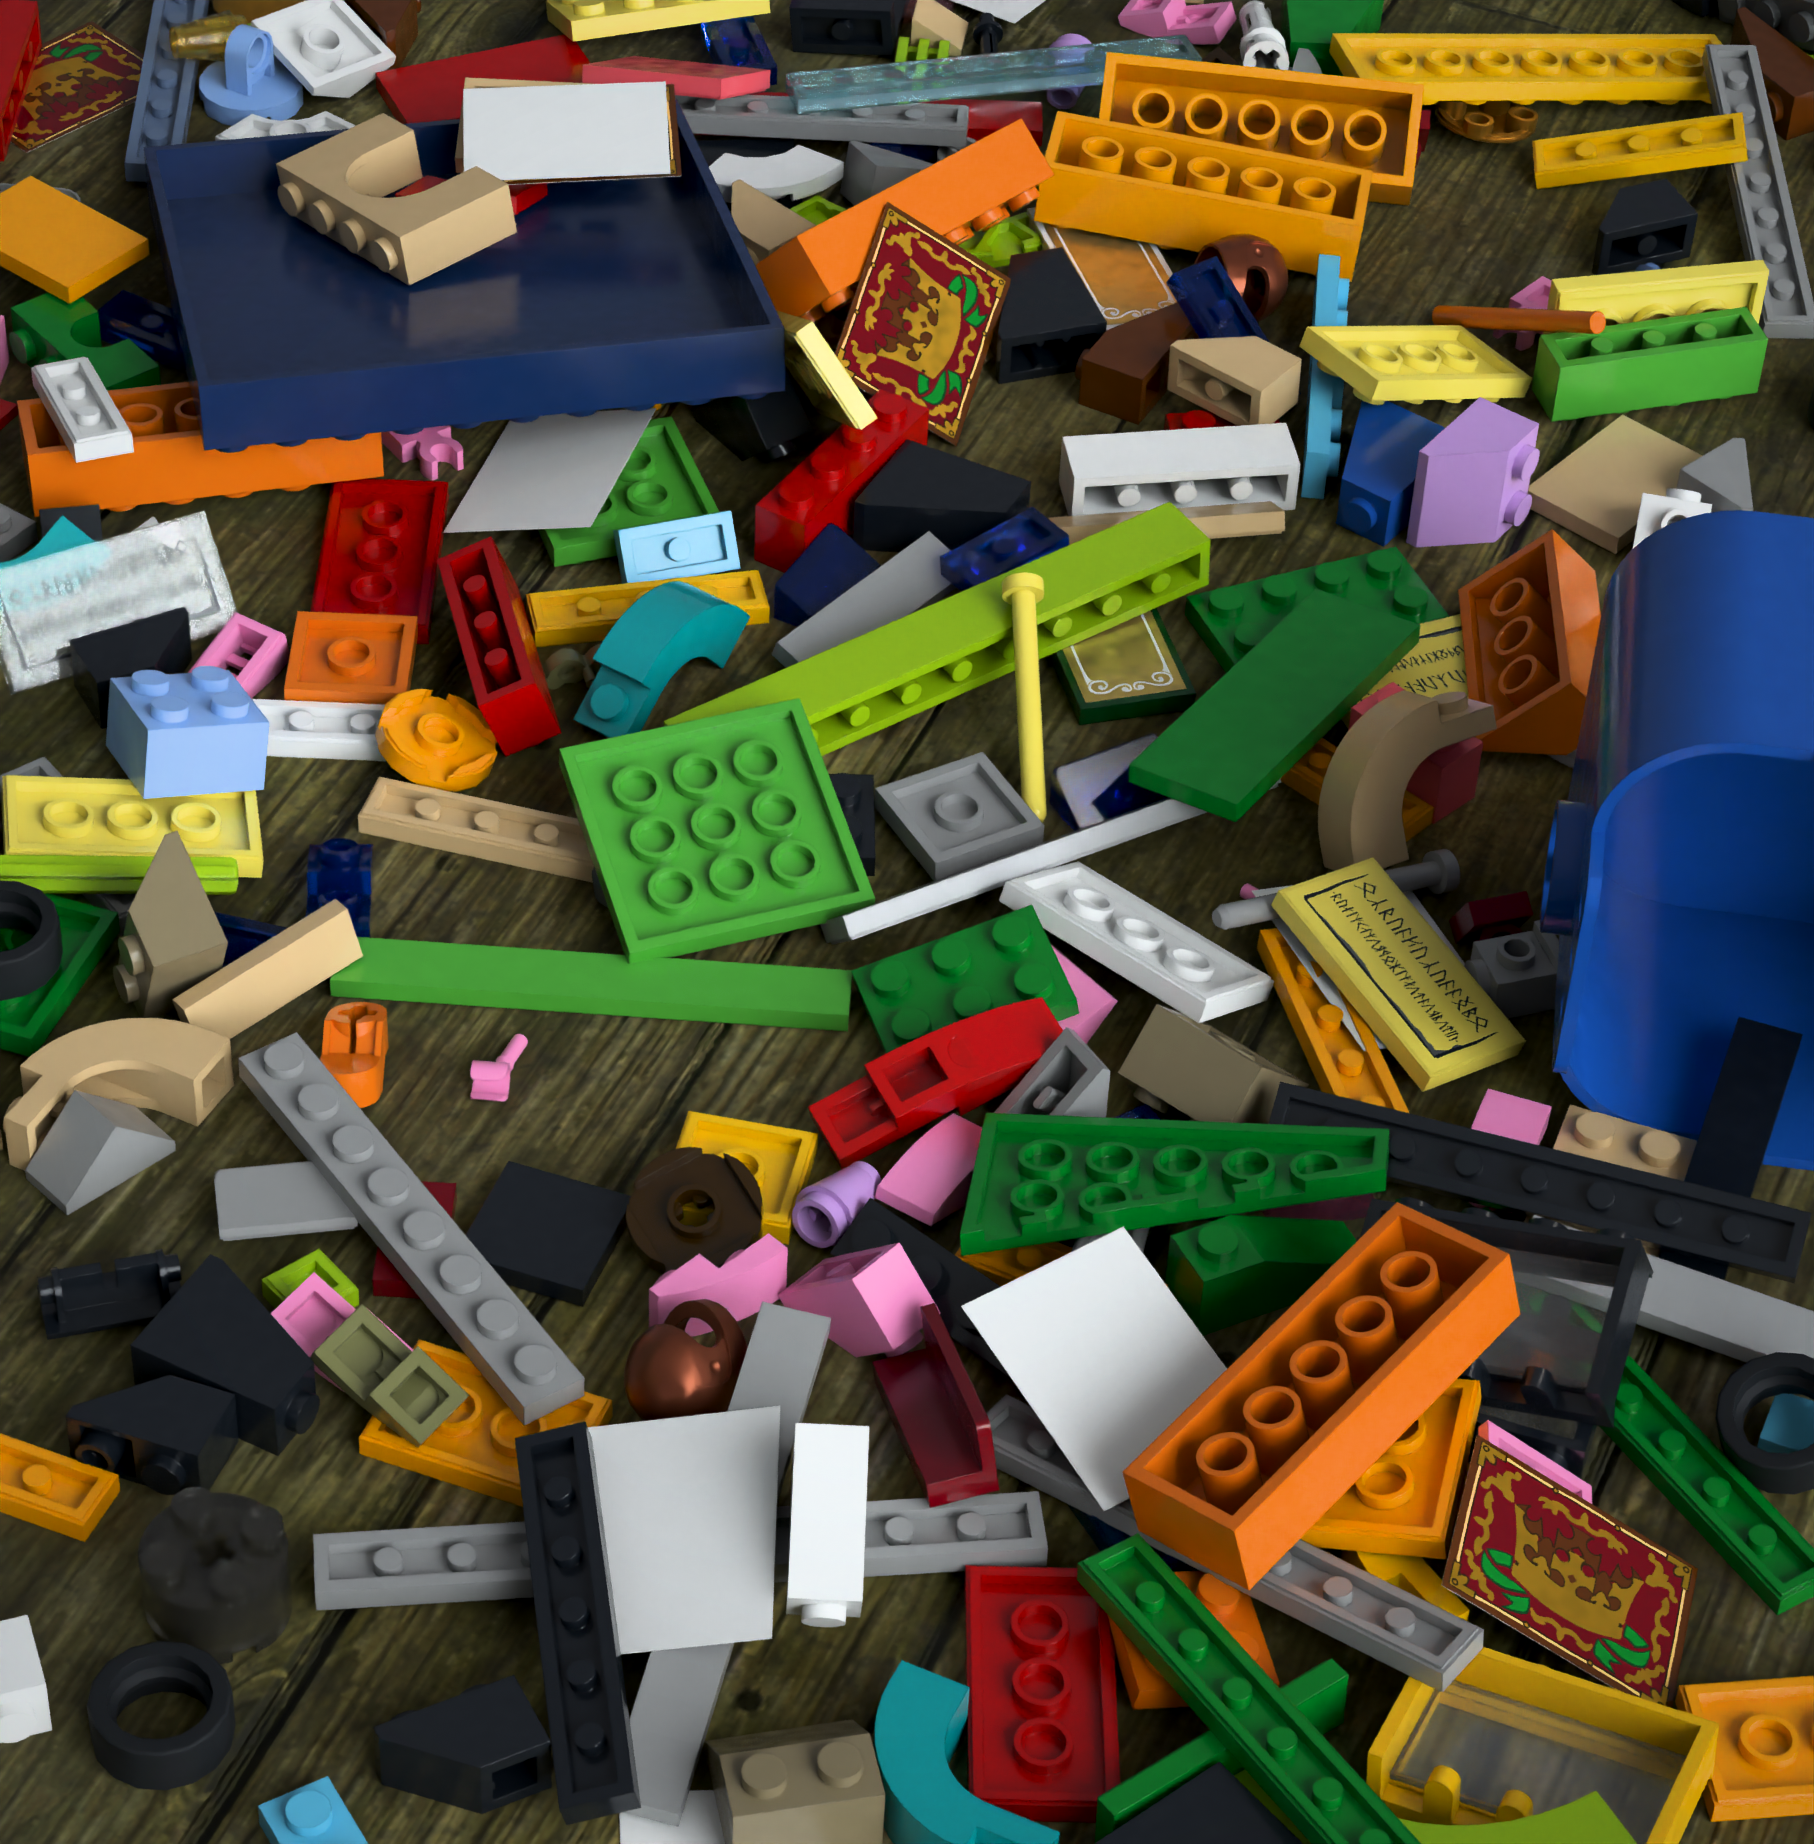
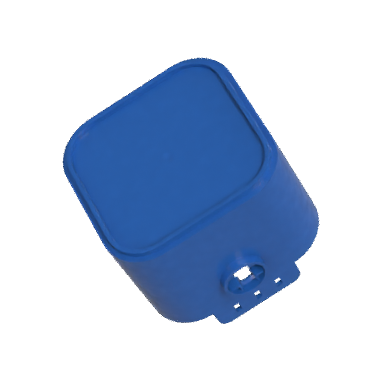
(1691, 828)

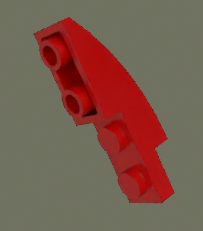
(932, 1076)

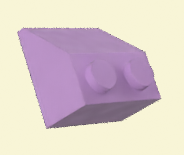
(1474, 478)

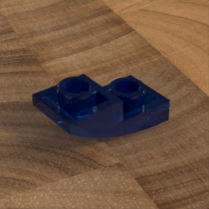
(344, 872)

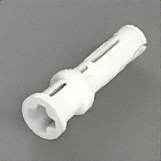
(1261, 38)

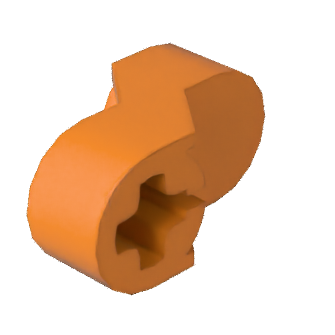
(356, 1049)

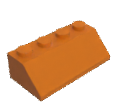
(1532, 646)

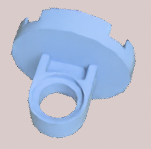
(249, 81)

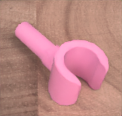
(492, 1078)

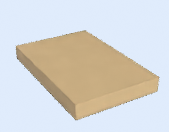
(1603, 482)

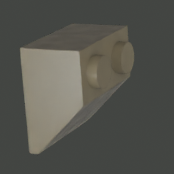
(168, 934)
(1201, 1071)
(798, 1786)

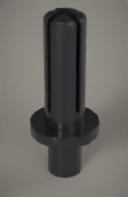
(987, 34)

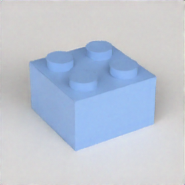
(186, 733)

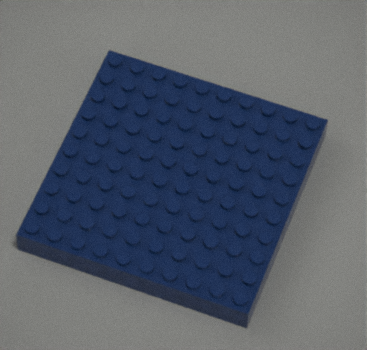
(588, 308)

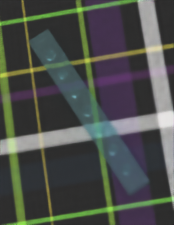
(969, 75)

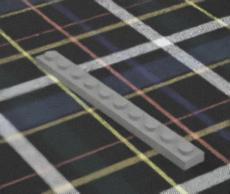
(494, 1561)

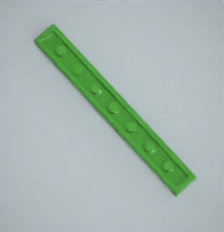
(597, 984)

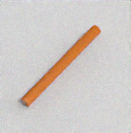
(1520, 319)

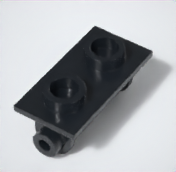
(91, 1301)

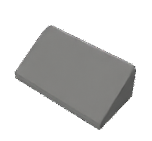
(277, 1202)

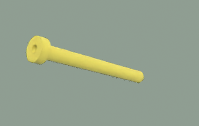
(1023, 593)

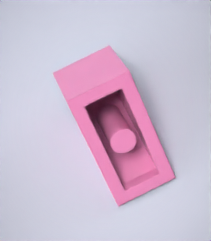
(868, 1296)

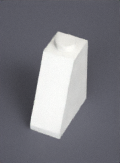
(827, 1523)

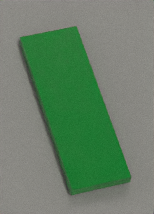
(1274, 705)

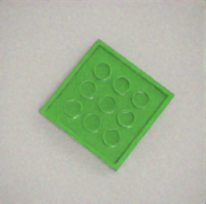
(715, 831)

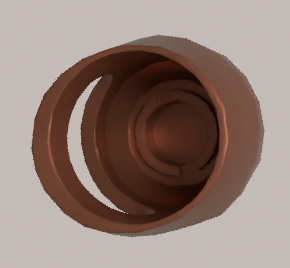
(1254, 269)
(675, 1374)

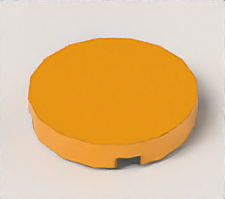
(436, 740)

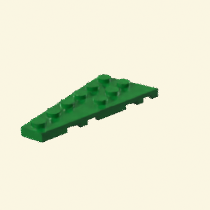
(1092, 1175)

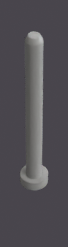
(1437, 872)

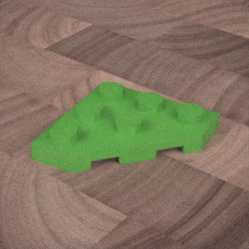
(652, 488)

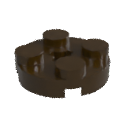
(707, 1181)

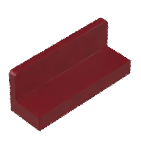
(939, 1417)

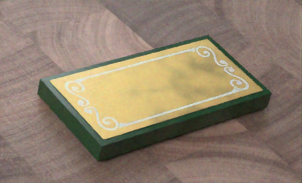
(1124, 673)

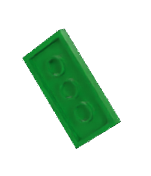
(1242, 614)

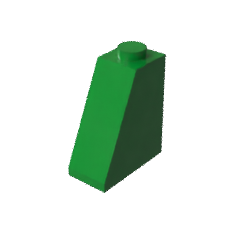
(1312, 22)

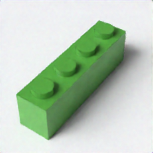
(1649, 364)

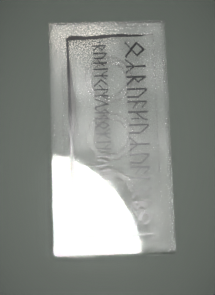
(104, 587)

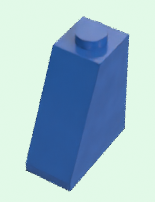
(1382, 470)

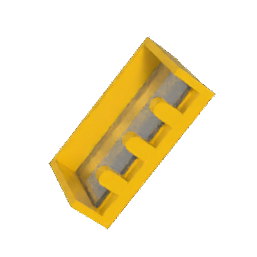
(1531, 1739)

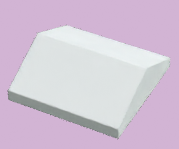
(326, 46)

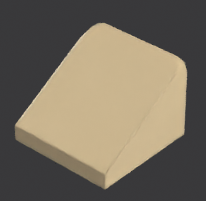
(938, 23)

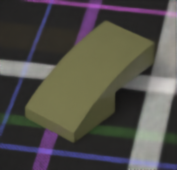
(388, 1378)

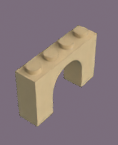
(341, 191)

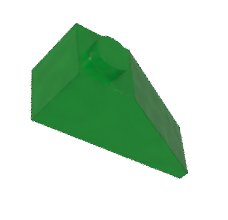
(1249, 1265)

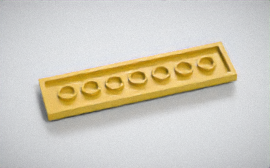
(1532, 65)

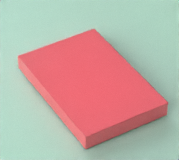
(689, 78)

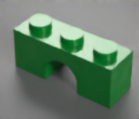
(58, 331)

